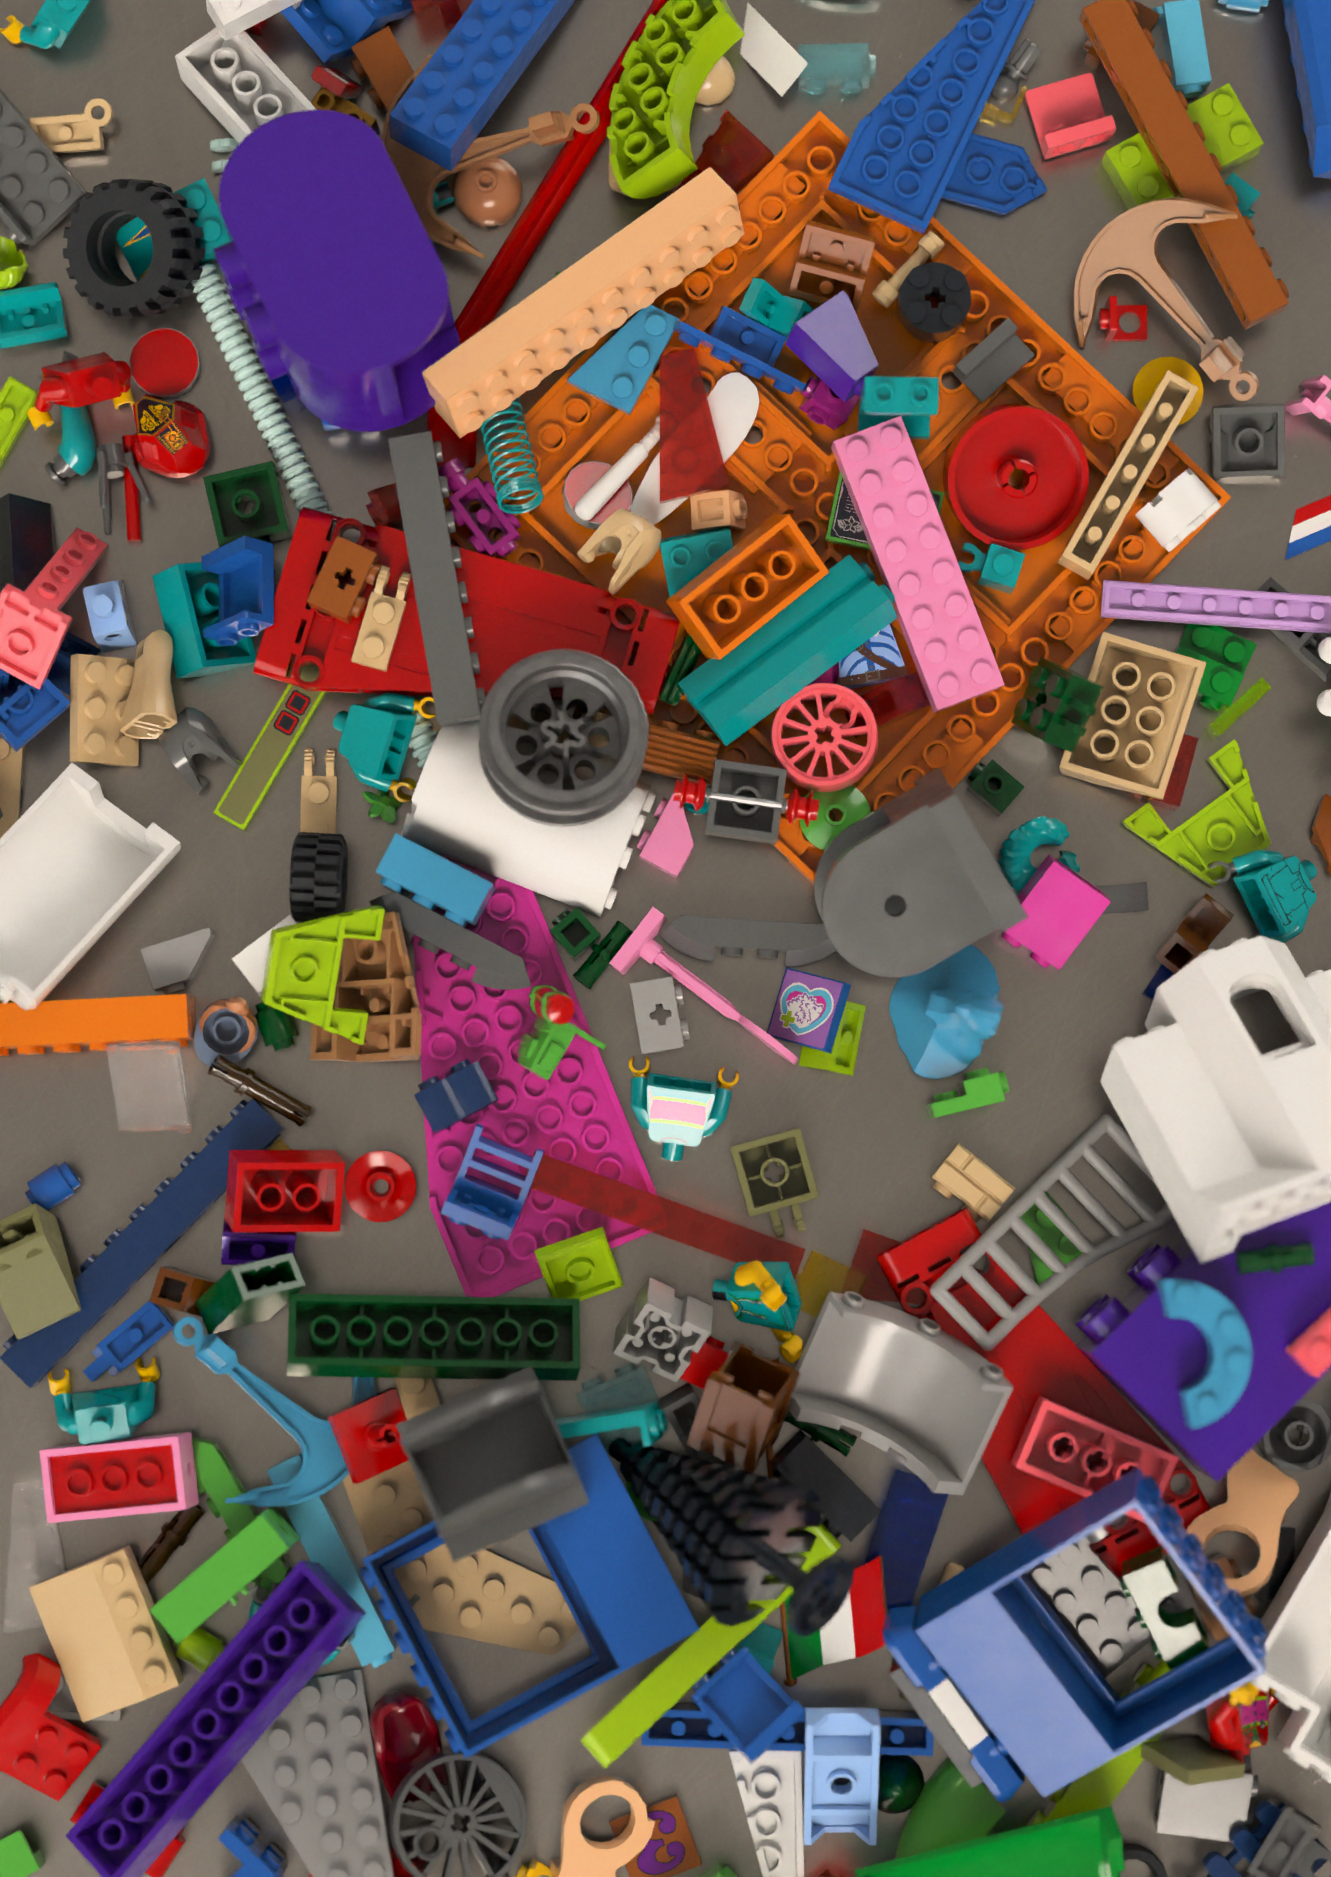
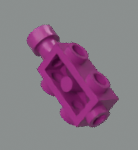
(484, 520)

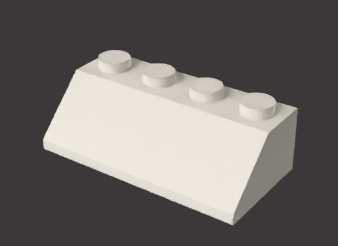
(238, 82)

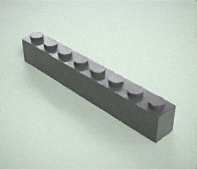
(435, 578)

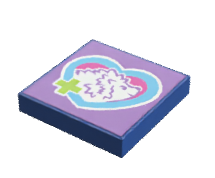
(808, 1010)

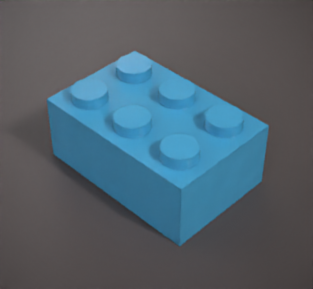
(434, 881)

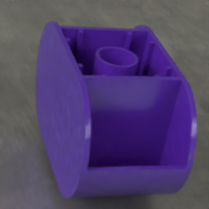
(334, 270)

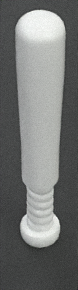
(614, 478)

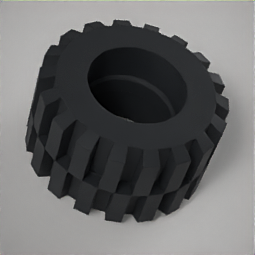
(318, 876)

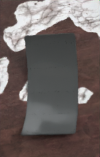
(1126, 897)

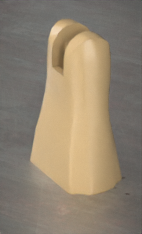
(151, 699)

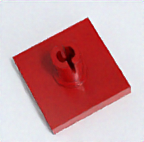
(370, 1435)

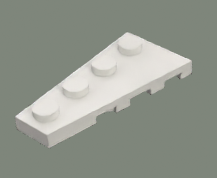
(773, 1809)

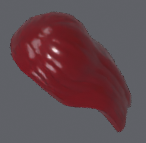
(402, 1738)

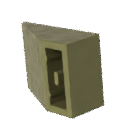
(34, 1272)

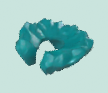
(1017, 849)

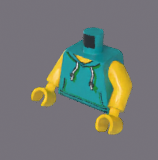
(765, 1297)

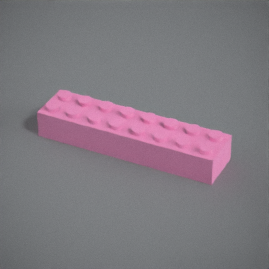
(917, 564)

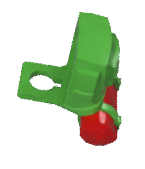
(551, 1031)

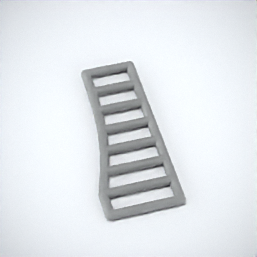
(1061, 1272)

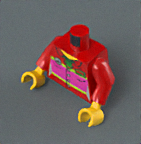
(1241, 1720)

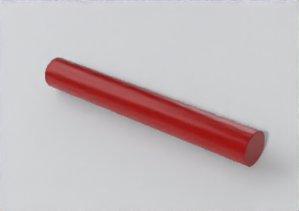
(131, 497)

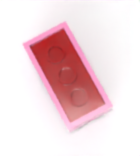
(119, 1477)

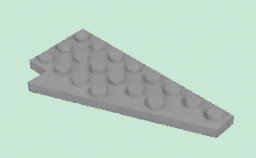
(324, 1779)

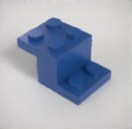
(336, 25)
(27, 709)
(255, 1856)

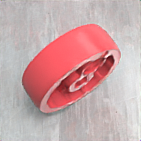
(843, 699)

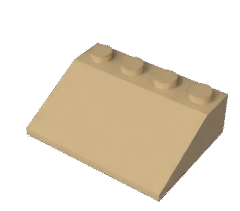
(1136, 718)
(106, 1634)

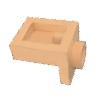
(718, 510)

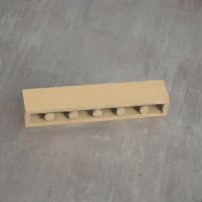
(1128, 475)

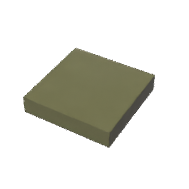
(1192, 1760)

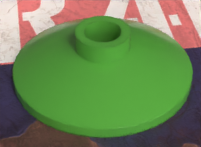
(848, 801)

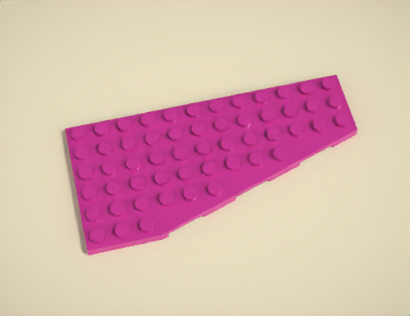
(568, 1115)

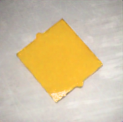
(825, 1275)

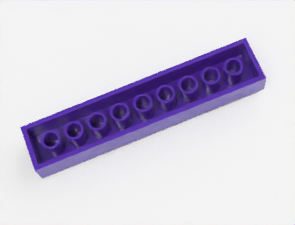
(216, 1723)

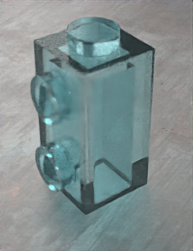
(836, 67)

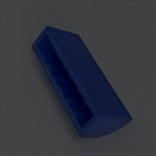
(905, 1535)

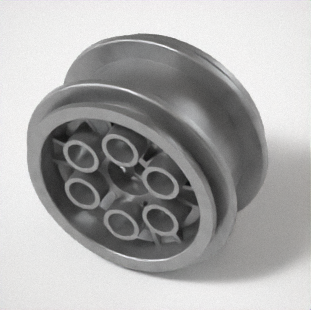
(585, 683)

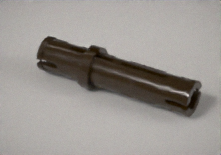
(247, 1083)
(167, 1542)

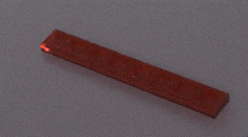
(661, 1215)

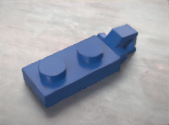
(129, 1341)

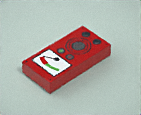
(336, 82)

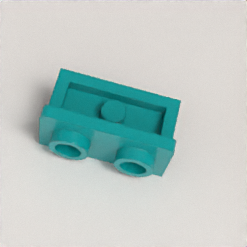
(31, 315)

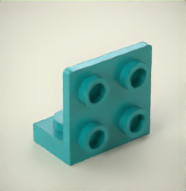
(691, 554)

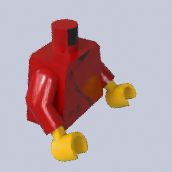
(81, 384)

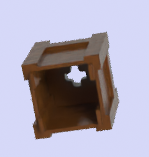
(743, 1408)

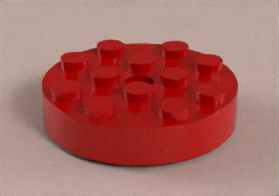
(980, 468)

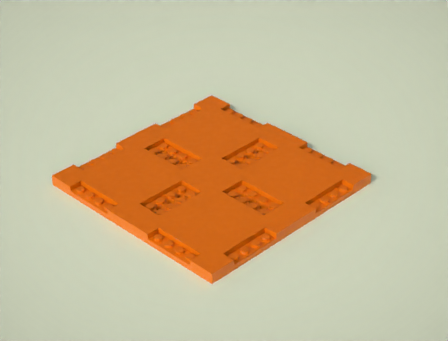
(796, 473)

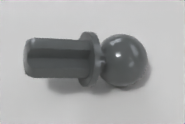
(1007, 82)

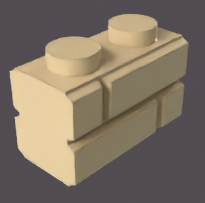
(971, 1183)

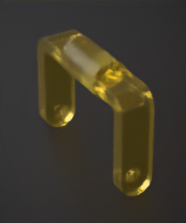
(992, 112)

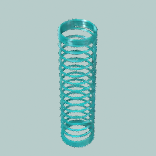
(516, 483)

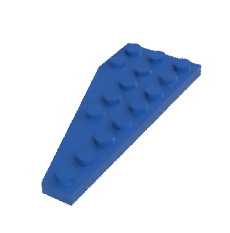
(920, 128)

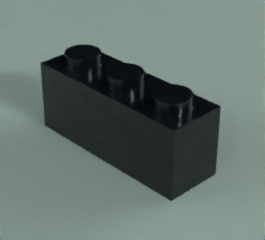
(842, 1501)

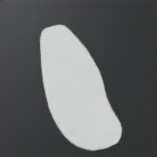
(733, 411)

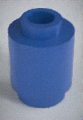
(52, 1186)

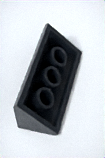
(24, 539)

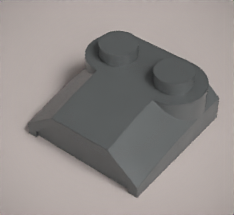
(1248, 440)

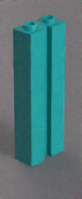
(790, 650)

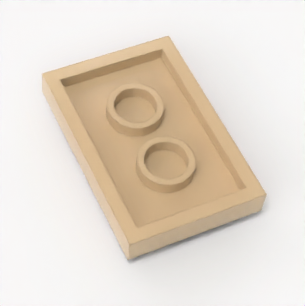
(96, 709)

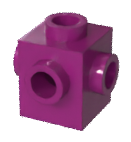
(824, 405)

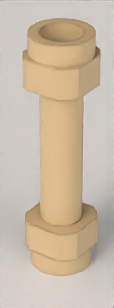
(929, 246)

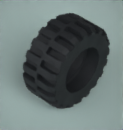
(94, 258)

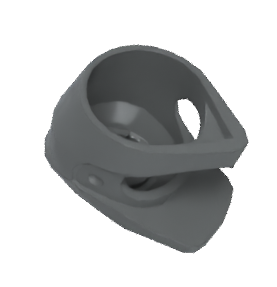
(194, 735)

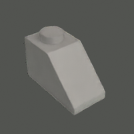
(176, 960)

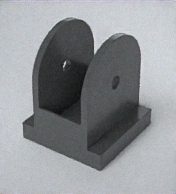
(911, 884)
(492, 1464)

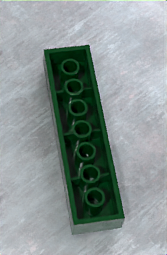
(432, 1336)

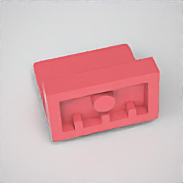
(1068, 115)

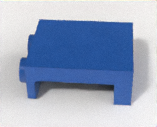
(244, 589)
(746, 1704)

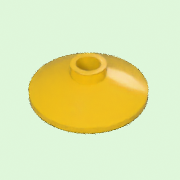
(1151, 376)

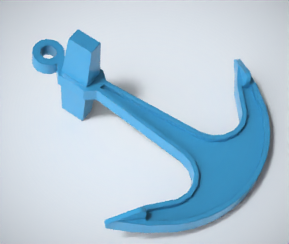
(321, 1461)

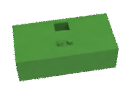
(225, 1574)

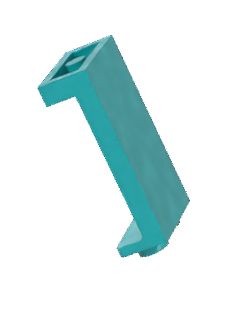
(899, 396)
(645, 1415)

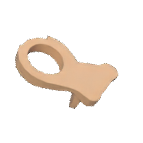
(1255, 1507)
(600, 1859)

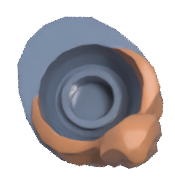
(225, 1029)

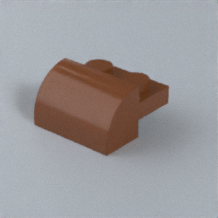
(831, 263)

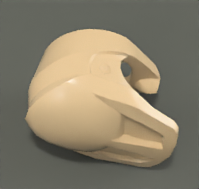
(629, 538)

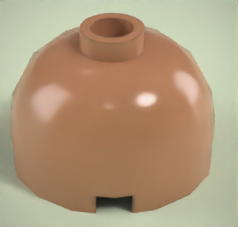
(488, 193)

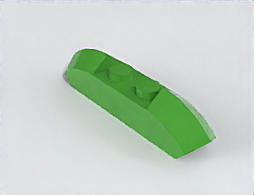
(221, 1482)

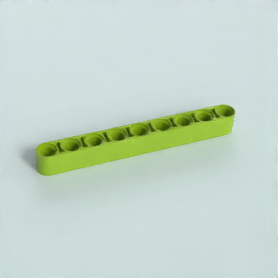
(684, 1668)

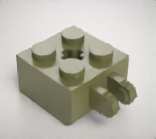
(794, 1185)

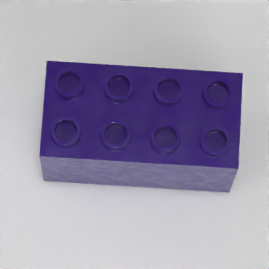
(1156, 1355)

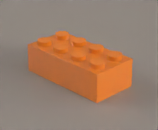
(747, 586)

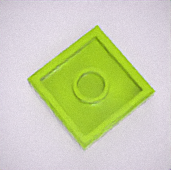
(579, 1266)

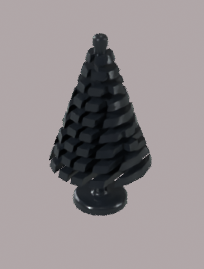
(734, 1533)

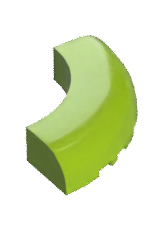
(659, 92)

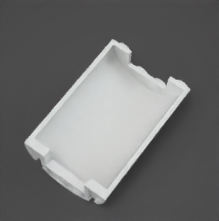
(467, 822)
(66, 880)

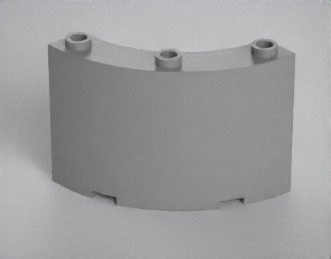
(900, 1388)

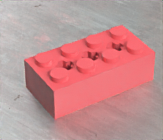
(1086, 1436)

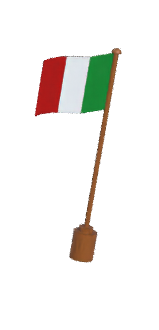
(851, 1632)

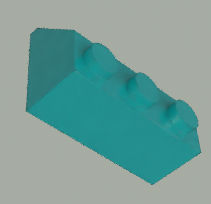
(187, 606)

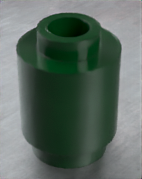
(276, 1027)

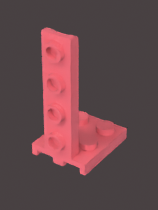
(31, 618)

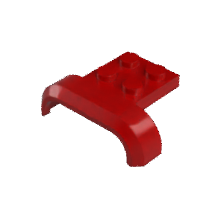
(35, 1742)

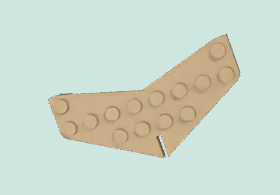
(473, 1598)

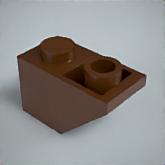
(179, 1290)

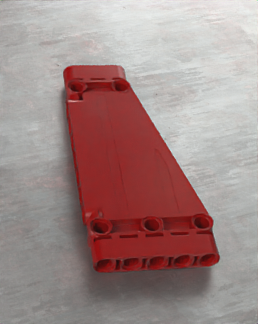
(510, 608)
(1037, 1363)

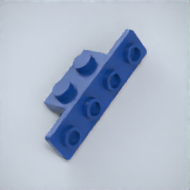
(745, 342)

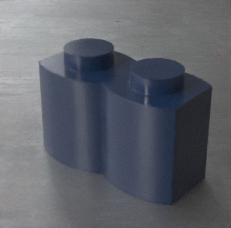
(455, 1096)

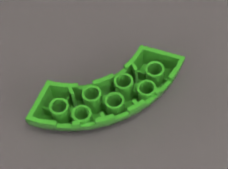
(948, 1813)

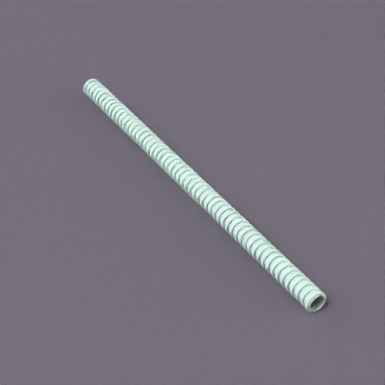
(276, 429)

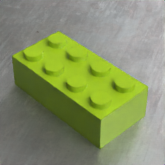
(1226, 134)

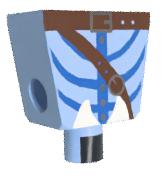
(110, 615)
(872, 662)

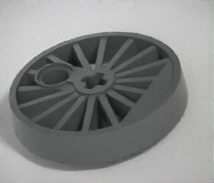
(450, 1838)

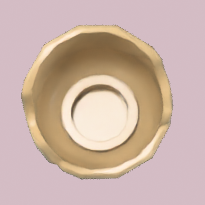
(717, 84)

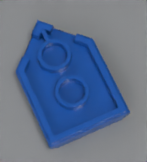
(993, 176)

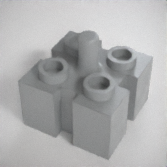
(663, 1329)

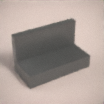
(993, 361)

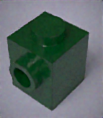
(993, 786)
(574, 932)

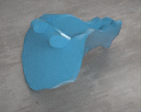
(947, 1013)

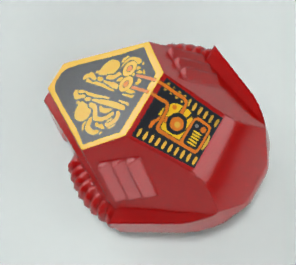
(170, 437)

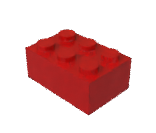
(284, 1191)

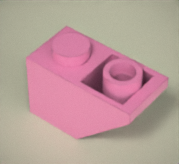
(670, 841)

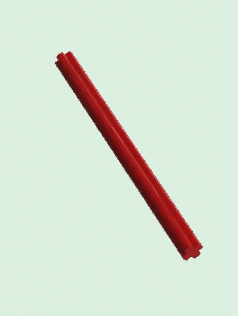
(543, 205)

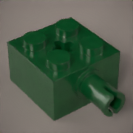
(228, 495)

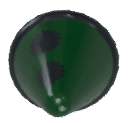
(898, 1783)

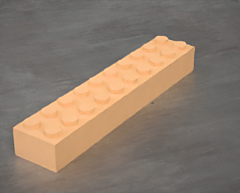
(584, 302)

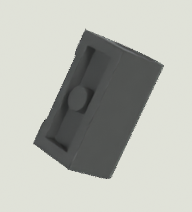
(1290, 1847)

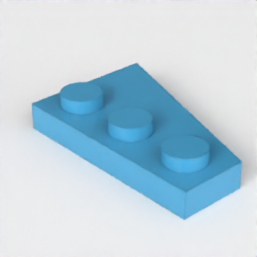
(627, 360)

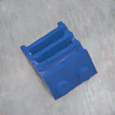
(485, 1204)

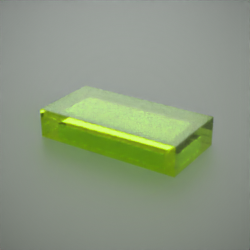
(1238, 708)

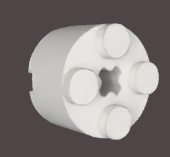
(1178, 510)

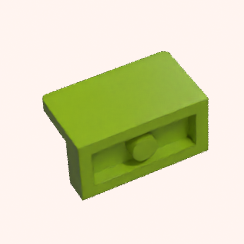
(845, 1046)

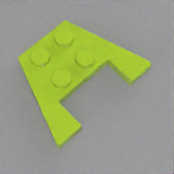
(1218, 831)
(305, 969)

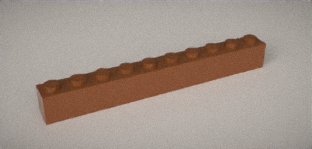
(1183, 158)

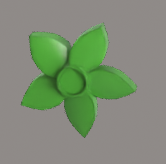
(382, 805)

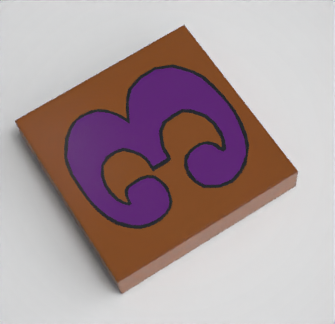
(671, 1843)

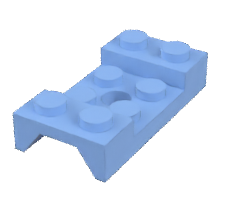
(841, 1745)

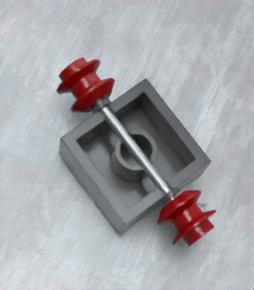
(746, 801)

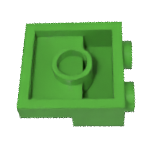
(976, 1091)

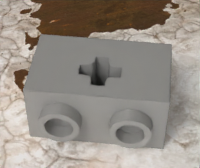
(645, 998)

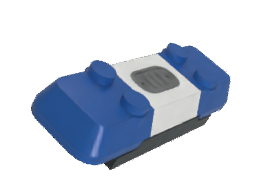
(947, 1710)

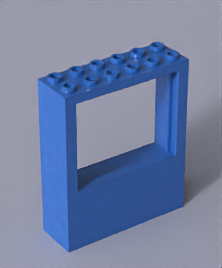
(604, 1573)
(1033, 1675)

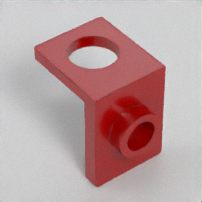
(1110, 316)

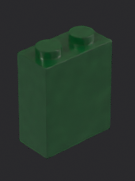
(250, 1293)

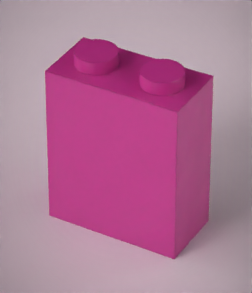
(1059, 913)

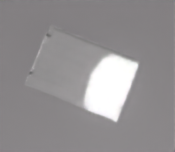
(149, 1086)

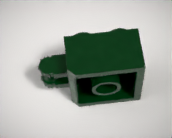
(1057, 704)

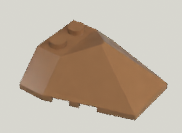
(378, 980)

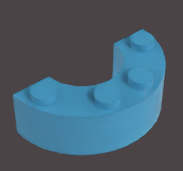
(1227, 1348)

